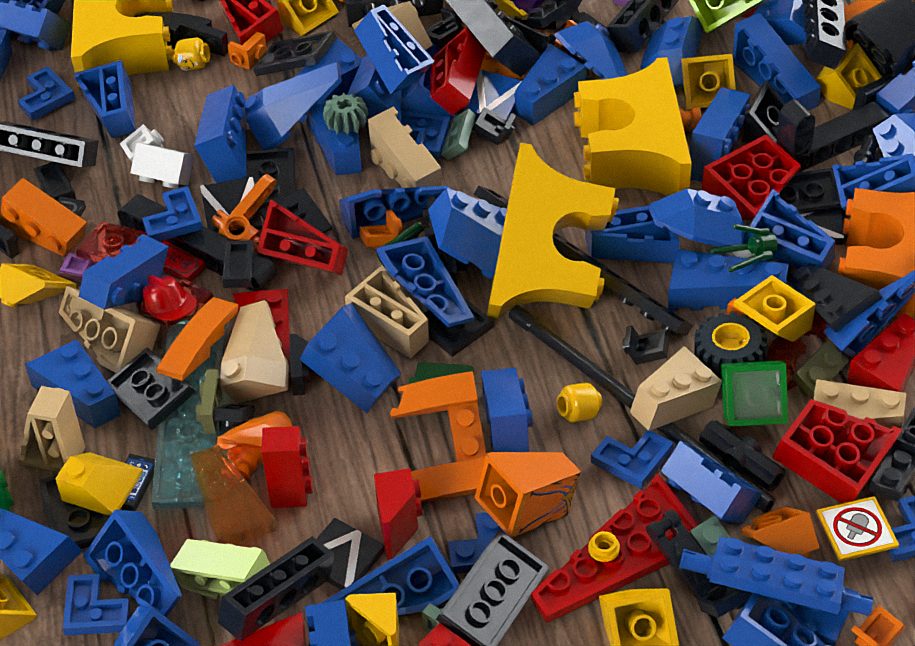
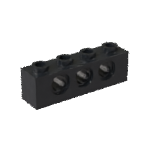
(359, 9)
(637, 22)
(825, 31)
(48, 144)
(275, 588)

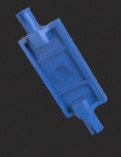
(777, 576)

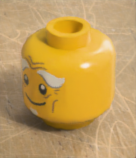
(191, 54)

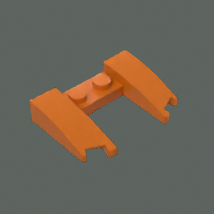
(459, 397)

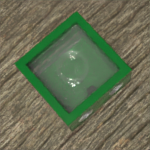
(754, 393)

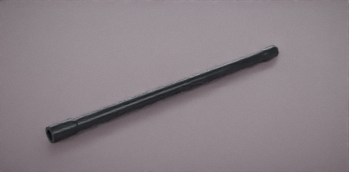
(673, 432)

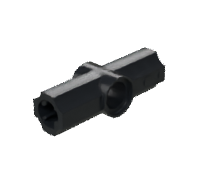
(742, 455)

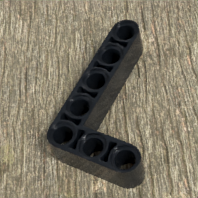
(817, 144)

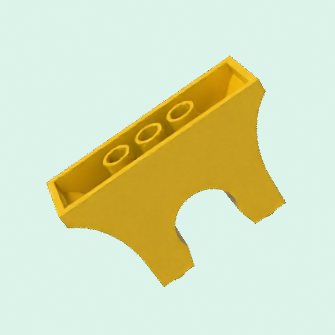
(110, 33)
(634, 131)
(527, 261)

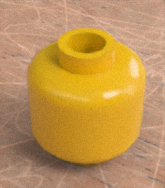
(579, 402)

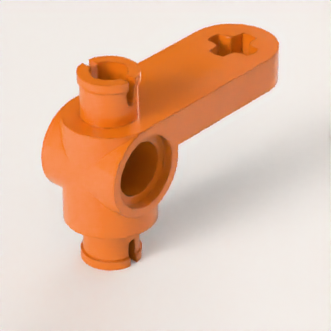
(244, 211)

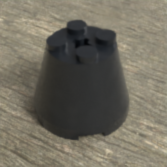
(886, 35)

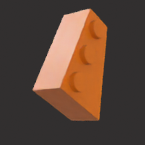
(41, 218)

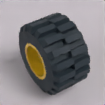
(729, 340)

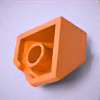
(784, 531)

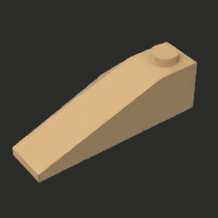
(111, 333)
(254, 357)

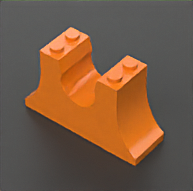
(880, 240)

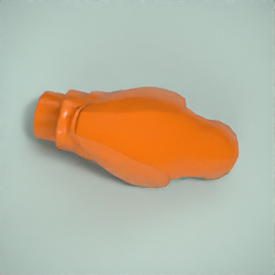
(245, 441)

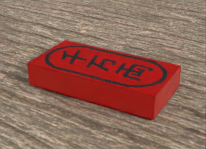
(182, 264)

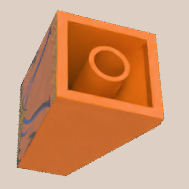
(526, 488)

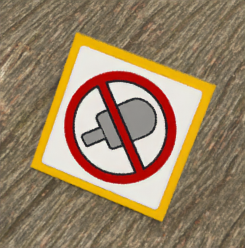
(857, 528)

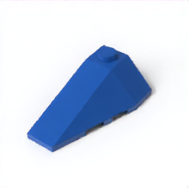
(416, 96)
(425, 276)
(134, 561)

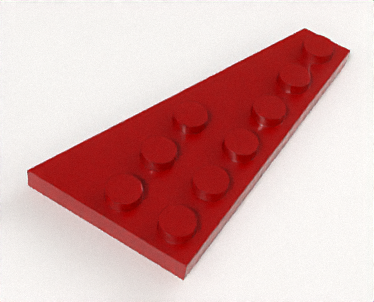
(586, 579)

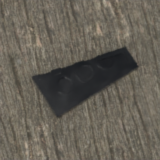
(835, 296)

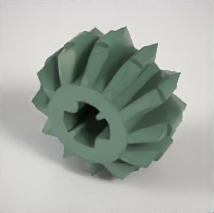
(345, 113)

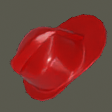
(167, 299)

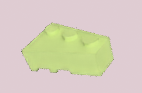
(216, 567)

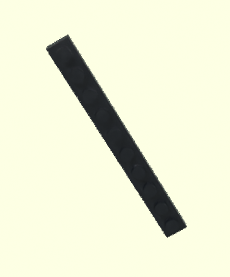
(628, 292)

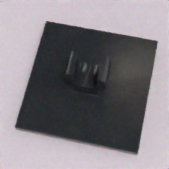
(304, 207)

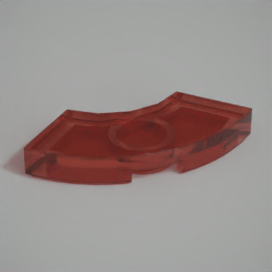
(788, 353)

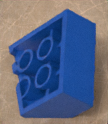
(468, 229)
(351, 358)

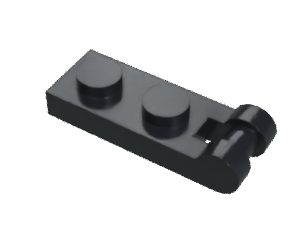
(673, 549)

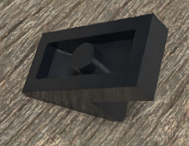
(299, 370)
(232, 416)

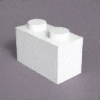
(162, 164)

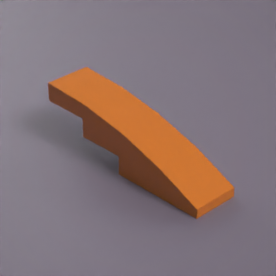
(196, 338)

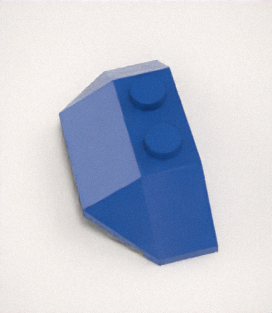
(674, 40)
(700, 217)

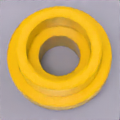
(604, 540)

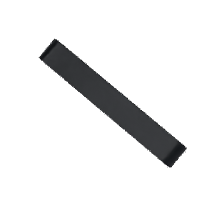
(202, 243)

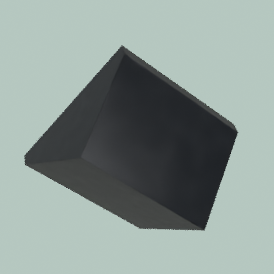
(763, 114)

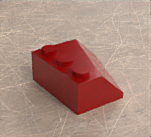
(750, 174)
(834, 449)

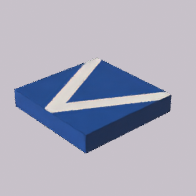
(494, 93)

